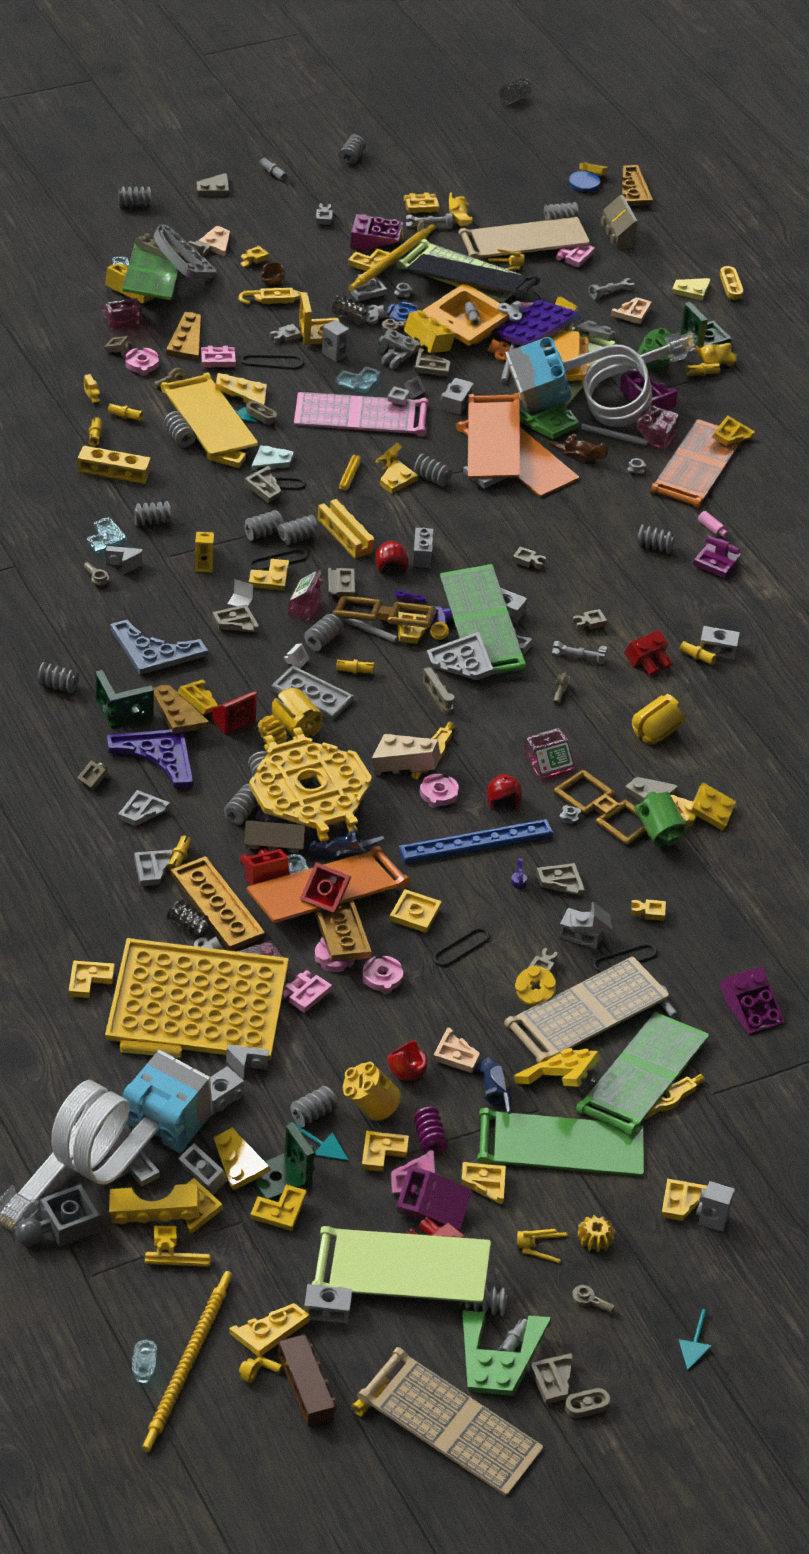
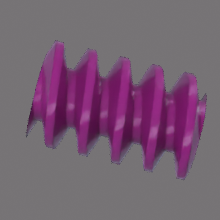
(430, 1130)

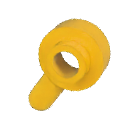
(250, 1368)

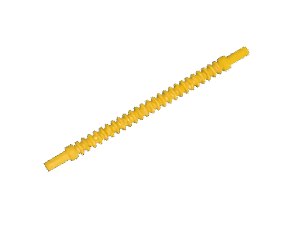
(391, 258)
(183, 1369)

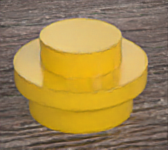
(439, 630)

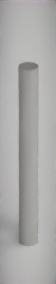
(506, 371)
(613, 434)
(368, 628)

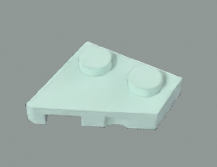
(272, 457)

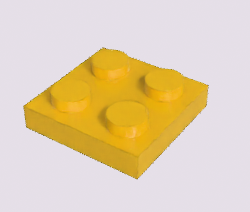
(712, 806)
(415, 911)

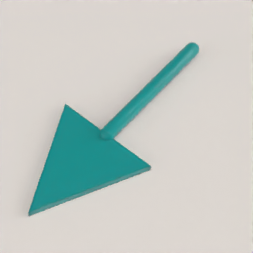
(245, 417)
(329, 1148)
(693, 1350)

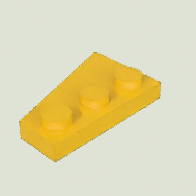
(239, 1159)
(267, 1332)

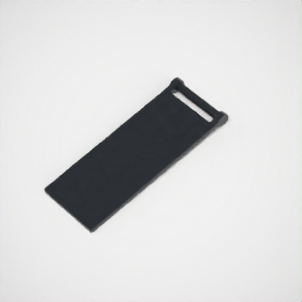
(473, 275)

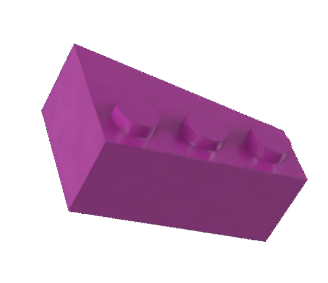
(633, 384)

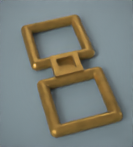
(384, 612)
(603, 805)

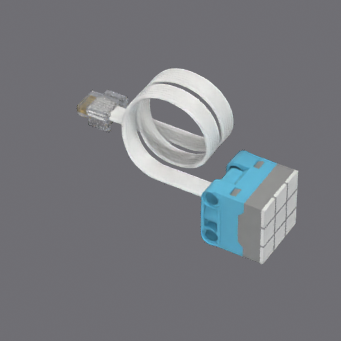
(542, 375)
(161, 1101)

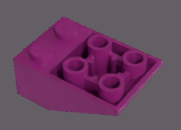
(374, 232)
(752, 1000)
(433, 1197)

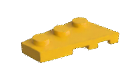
(241, 387)

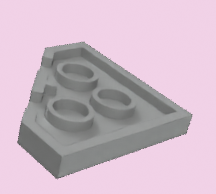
(463, 657)

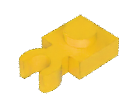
(596, 169)
(91, 388)
(651, 909)
(165, 1238)

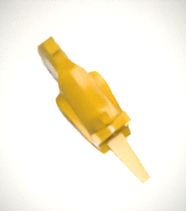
(459, 210)

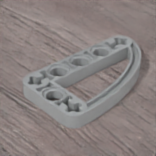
(196, 268)

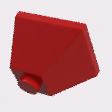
(235, 713)
(325, 887)

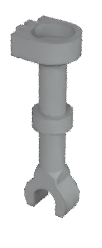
(430, 220)
(596, 291)
(563, 649)

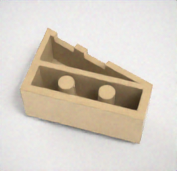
(405, 753)

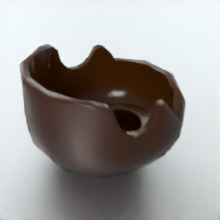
(273, 274)

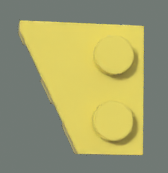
(691, 288)

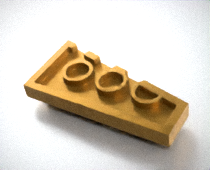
(634, 187)
(186, 337)
(177, 711)

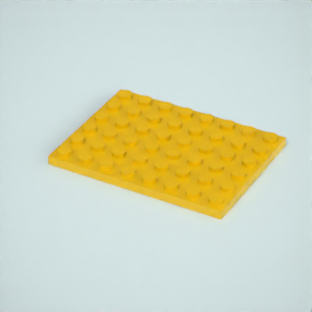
(196, 997)

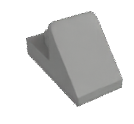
(126, 557)
(594, 921)
(241, 1057)

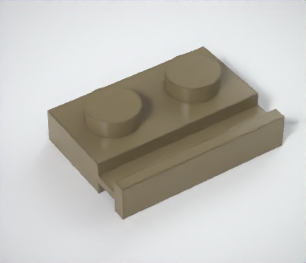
(341, 582)

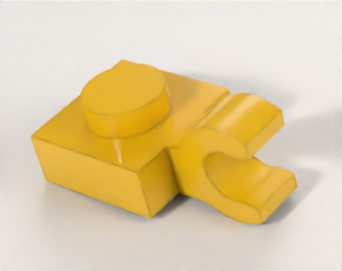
(254, 255)
(391, 454)

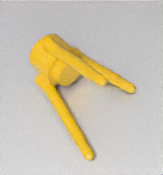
(515, 260)
(527, 1239)

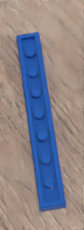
(475, 841)

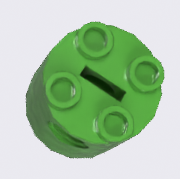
(653, 341)
(661, 819)

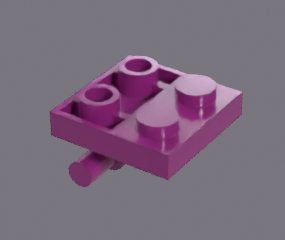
(718, 557)

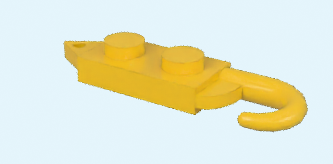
(271, 295)

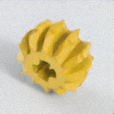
(272, 726)
(596, 1233)

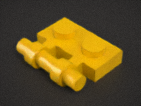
(421, 203)

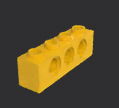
(114, 464)

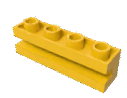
(346, 529)

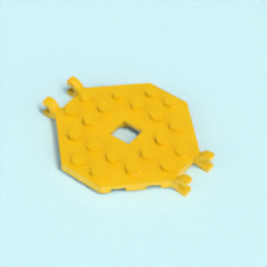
(281, 794)

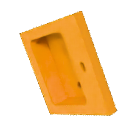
(451, 312)
(571, 346)

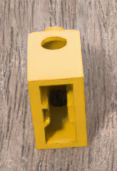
(204, 547)

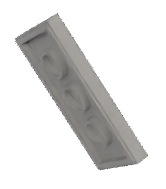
(324, 696)

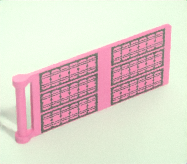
(359, 413)

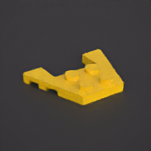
(568, 1063)

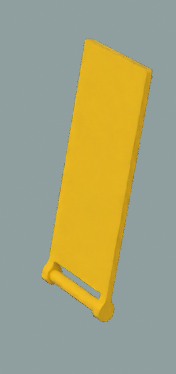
(209, 415)

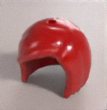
(392, 552)
(504, 786)
(407, 1062)

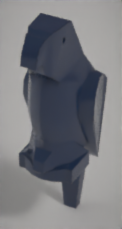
(343, 847)
(496, 1083)

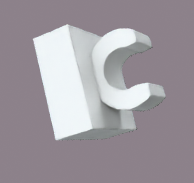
(297, 656)

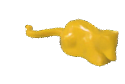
(717, 354)

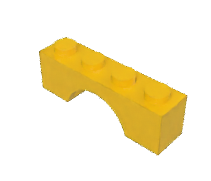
(179, 1204)

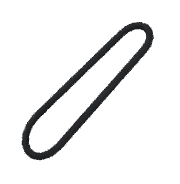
(268, 365)

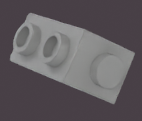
(397, 339)

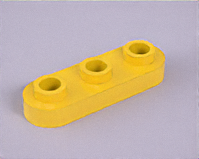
(731, 282)

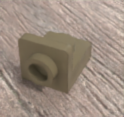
(201, 247)
(119, 344)
(93, 774)

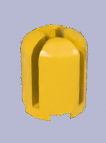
(297, 712)
(658, 720)

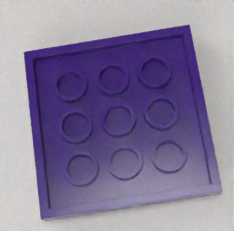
(537, 322)

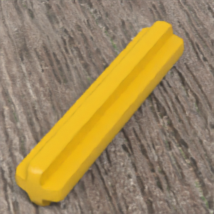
(350, 473)
(147, 1048)
(183, 1259)

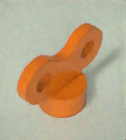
(499, 350)

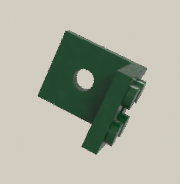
(703, 331)
(118, 707)
(293, 1167)

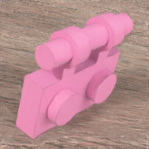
(575, 255)
(218, 356)
(310, 992)

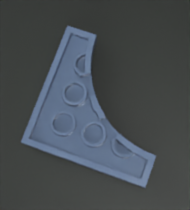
(153, 653)

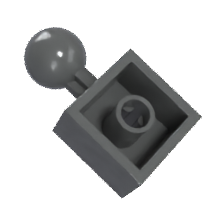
(65, 1214)

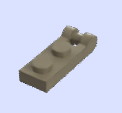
(150, 245)
(438, 691)

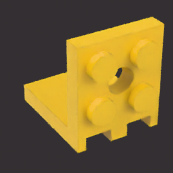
(311, 328)

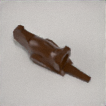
(581, 450)

